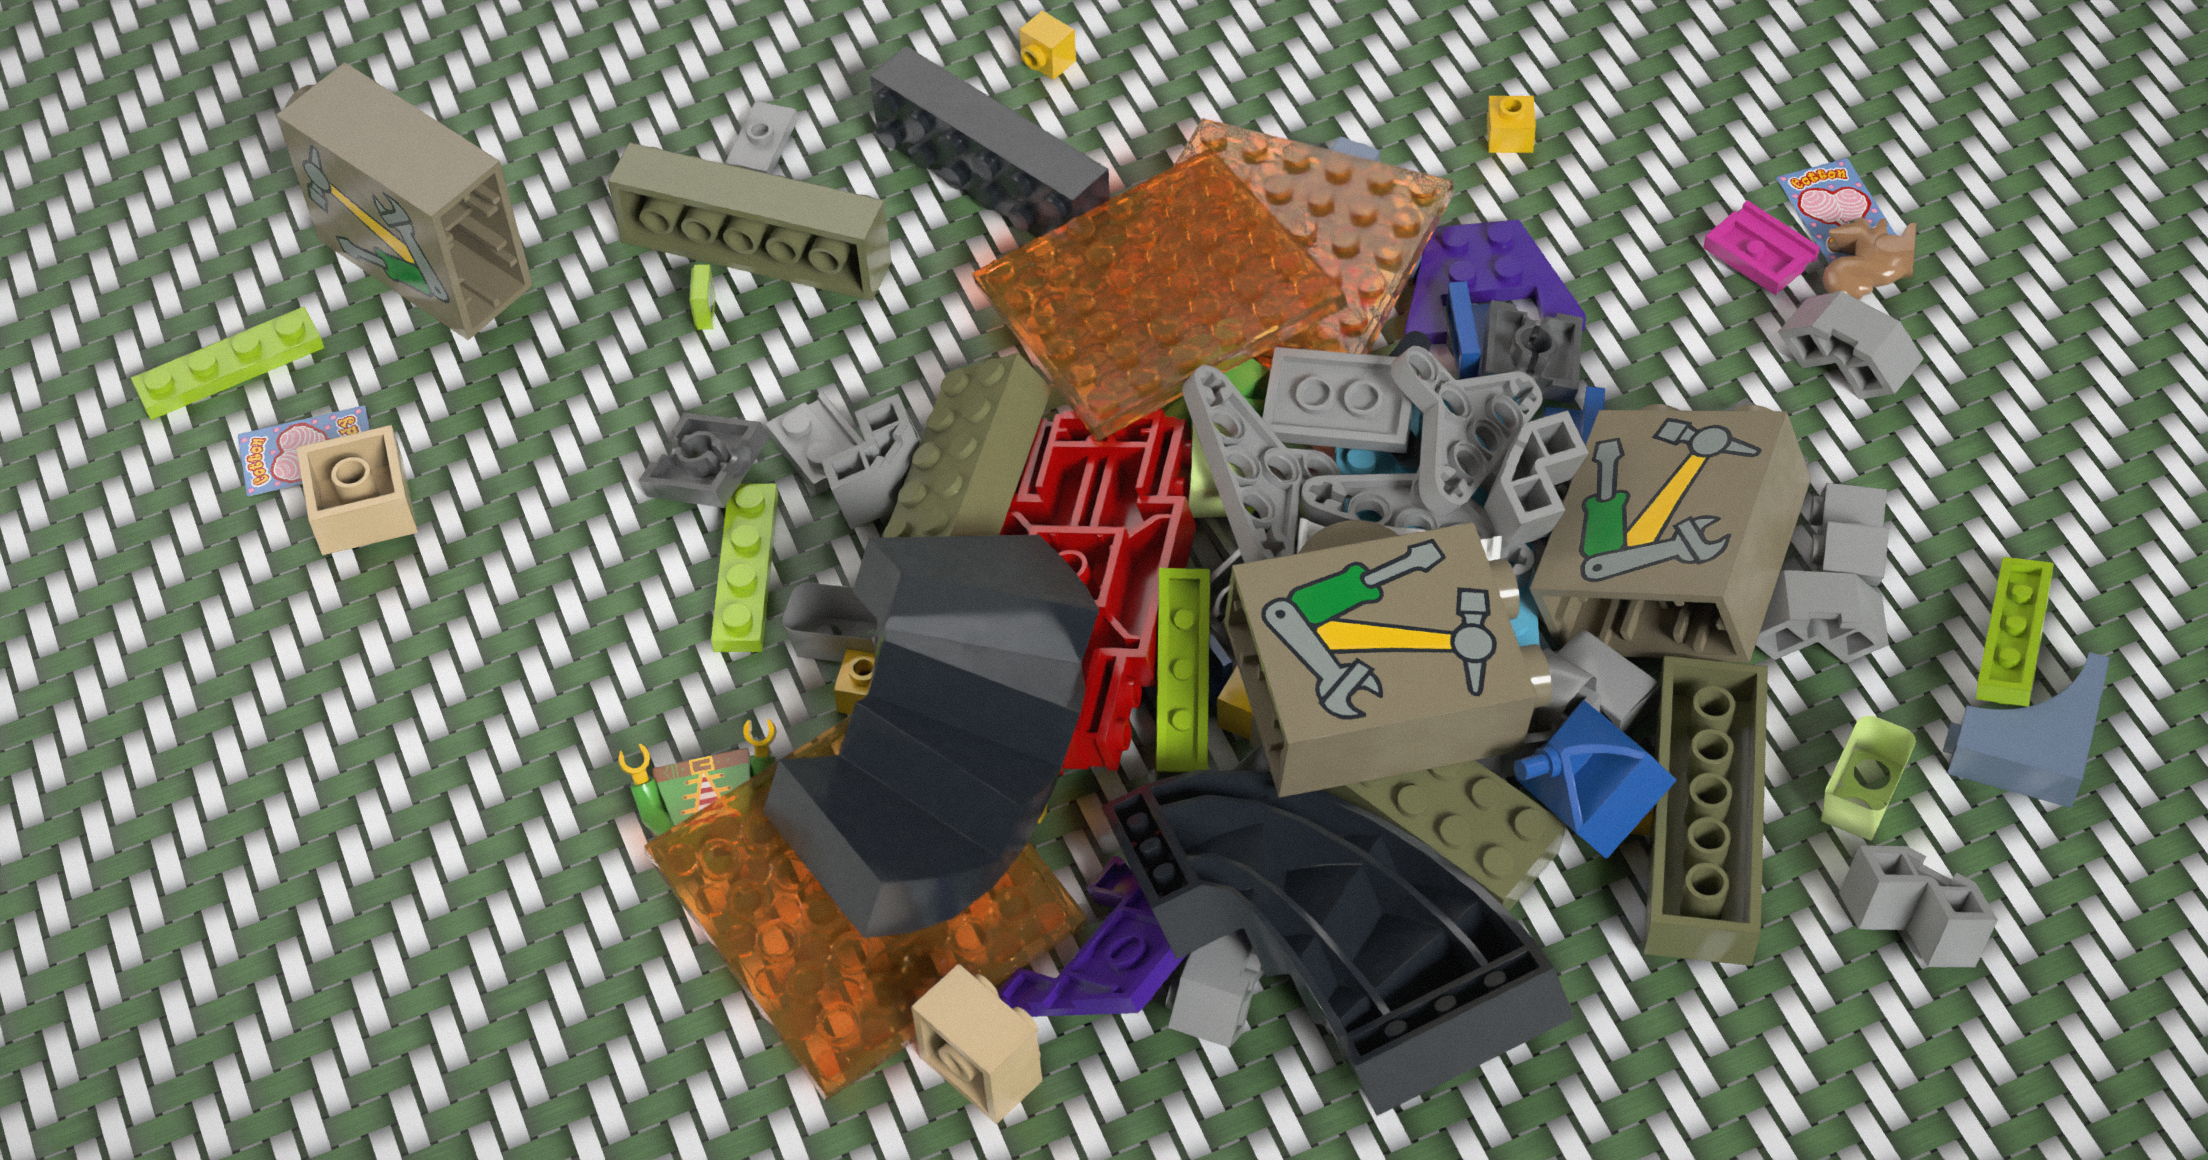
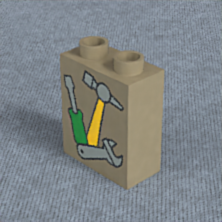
(406, 199)
(1674, 532)
(1383, 658)

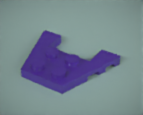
(1496, 262)
(1115, 967)

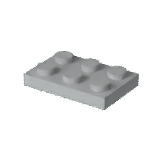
(1337, 400)

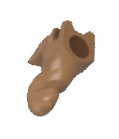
(1877, 259)

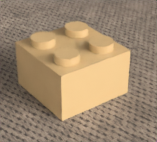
(356, 490)
(978, 1042)

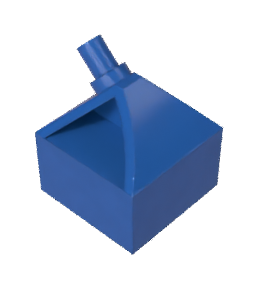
(1594, 778)

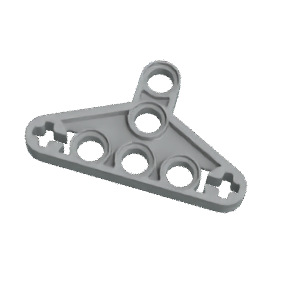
(1454, 436)
(1251, 448)
(1399, 505)

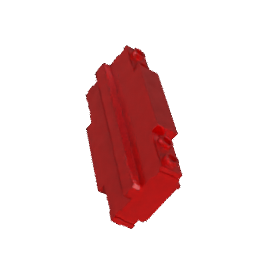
(1116, 519)

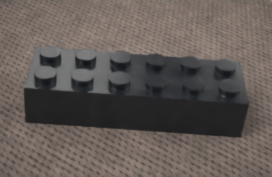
(983, 146)

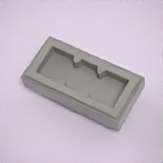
(763, 137)

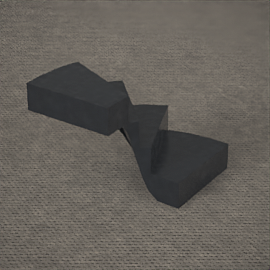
(955, 733)
(1368, 921)

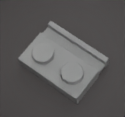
(810, 435)

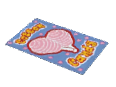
(1829, 198)
(271, 452)

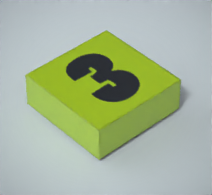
(702, 297)

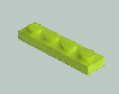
(227, 363)
(745, 569)
(2015, 632)
(1182, 670)

